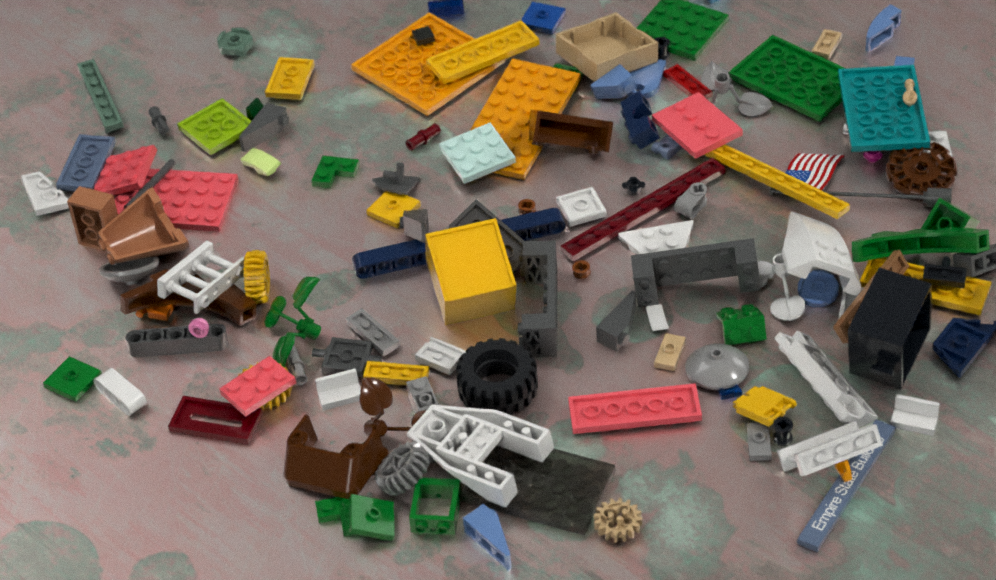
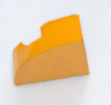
(844, 470)

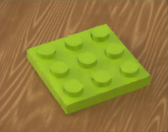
(214, 126)

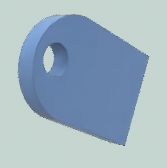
(648, 78)

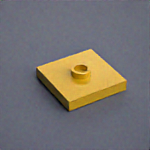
(391, 206)

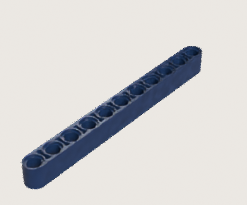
(413, 252)

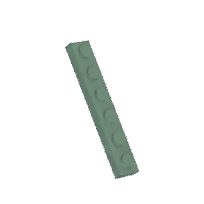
(100, 96)

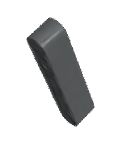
(175, 341)

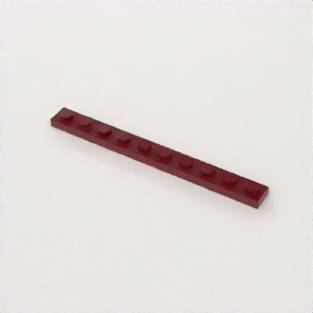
(640, 210)

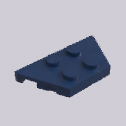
(962, 343)

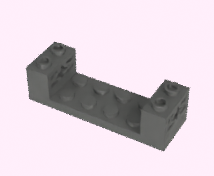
(694, 265)
(540, 267)

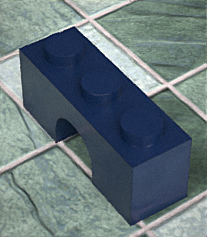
(640, 126)

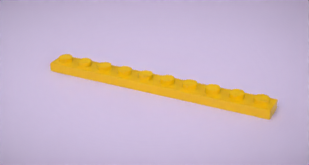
(780, 181)

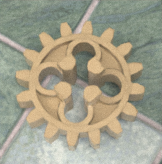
(626, 524)

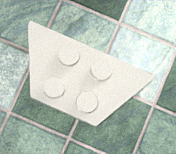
(658, 238)

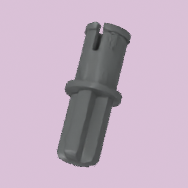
(158, 120)

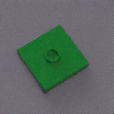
(72, 379)
(371, 517)

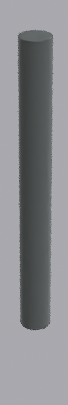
(153, 181)

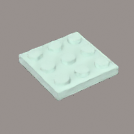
(477, 153)

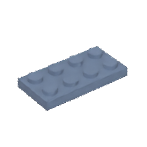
(85, 162)

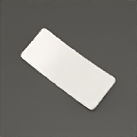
(657, 317)

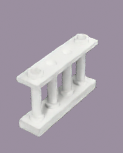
(195, 263)
(829, 448)

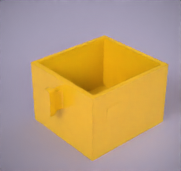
(470, 271)

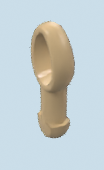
(910, 95)

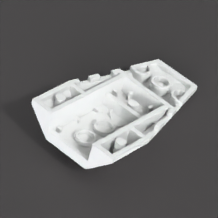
(818, 245)

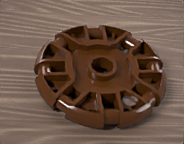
(918, 178)

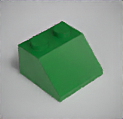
(948, 215)

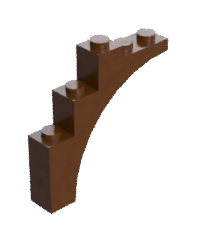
(230, 304)

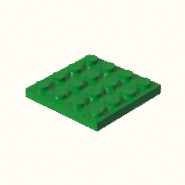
(685, 25)

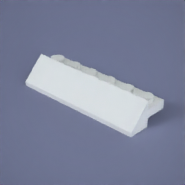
(825, 379)

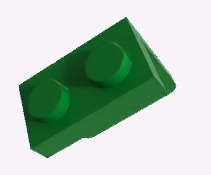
(742, 324)

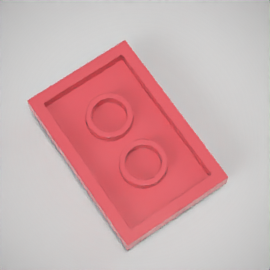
(257, 386)

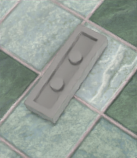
(373, 331)

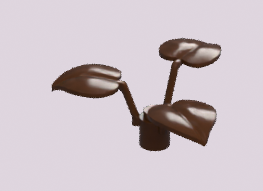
(373, 399)

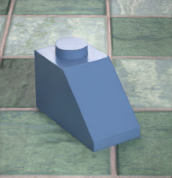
(614, 84)

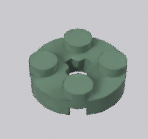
(228, 45)

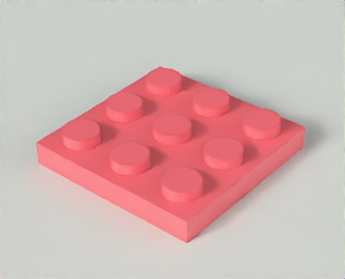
(126, 171)

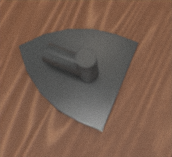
(396, 181)

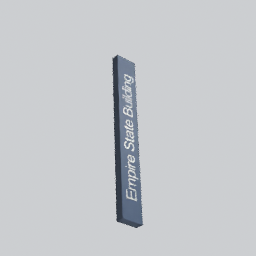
(842, 493)

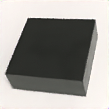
(423, 36)

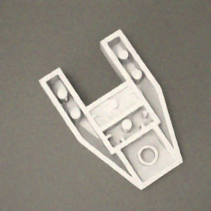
(465, 436)

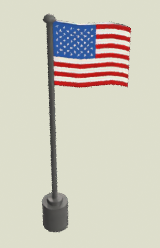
(819, 169)

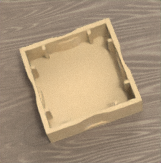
(604, 45)

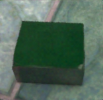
(253, 108)

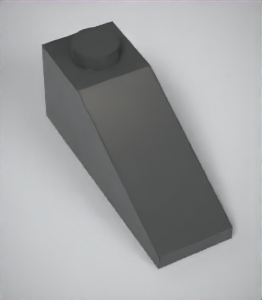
(264, 126)
(415, 223)
(976, 262)
(616, 327)

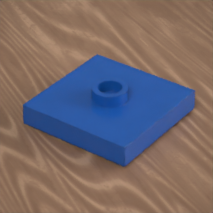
(543, 17)

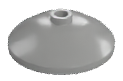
(129, 271)
(717, 366)

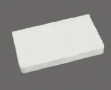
(338, 389)
(915, 415)

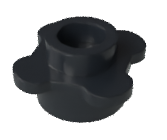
(633, 186)

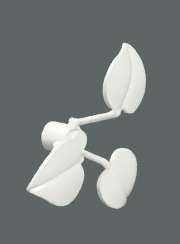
(782, 308)

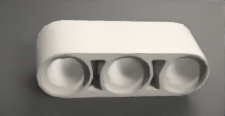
(120, 391)

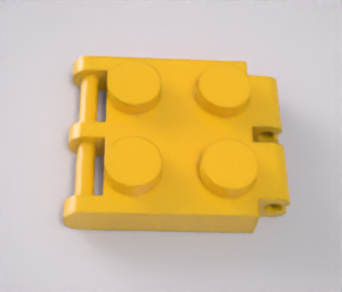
(763, 405)

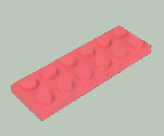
(634, 408)

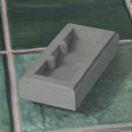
(758, 442)

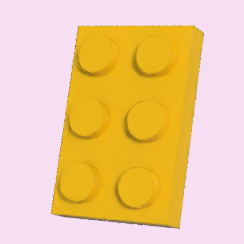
(289, 78)

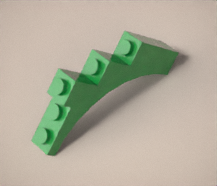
(921, 241)

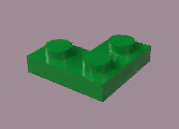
(330, 167)
(332, 510)

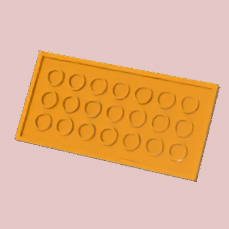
(508, 108)

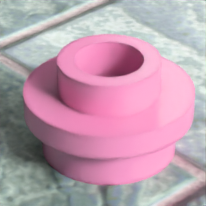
(199, 327)

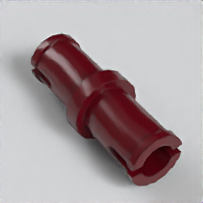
(423, 137)

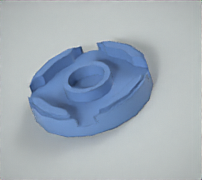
(818, 288)

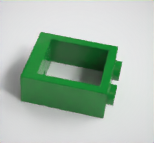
(435, 489)

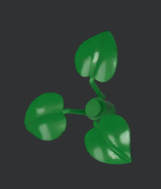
(305, 327)

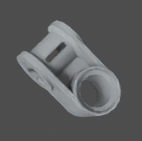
(692, 200)

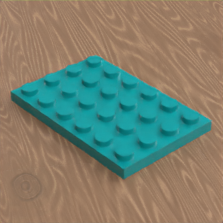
(876, 111)

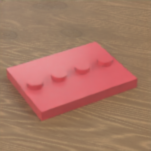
(697, 125)

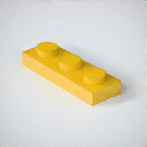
(394, 373)

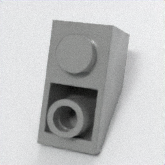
(421, 394)

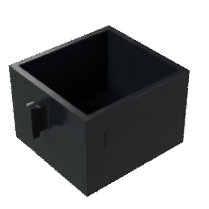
(890, 328)

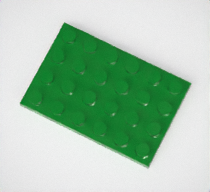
(791, 77)

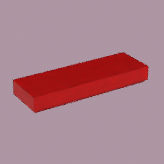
(686, 82)

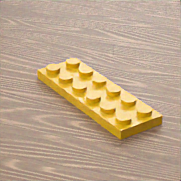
(482, 52)
(967, 299)

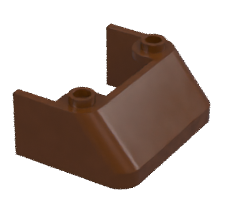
(570, 131)
(326, 470)

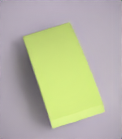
(260, 161)

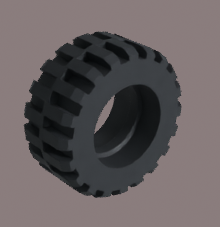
(497, 358)

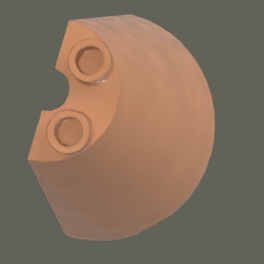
(141, 232)

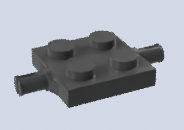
(346, 355)

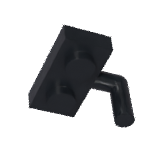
(945, 274)

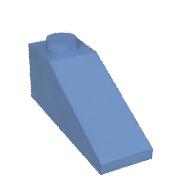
(486, 531)

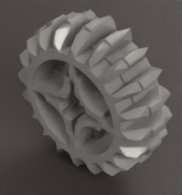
(402, 468)

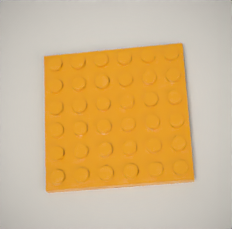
(402, 68)

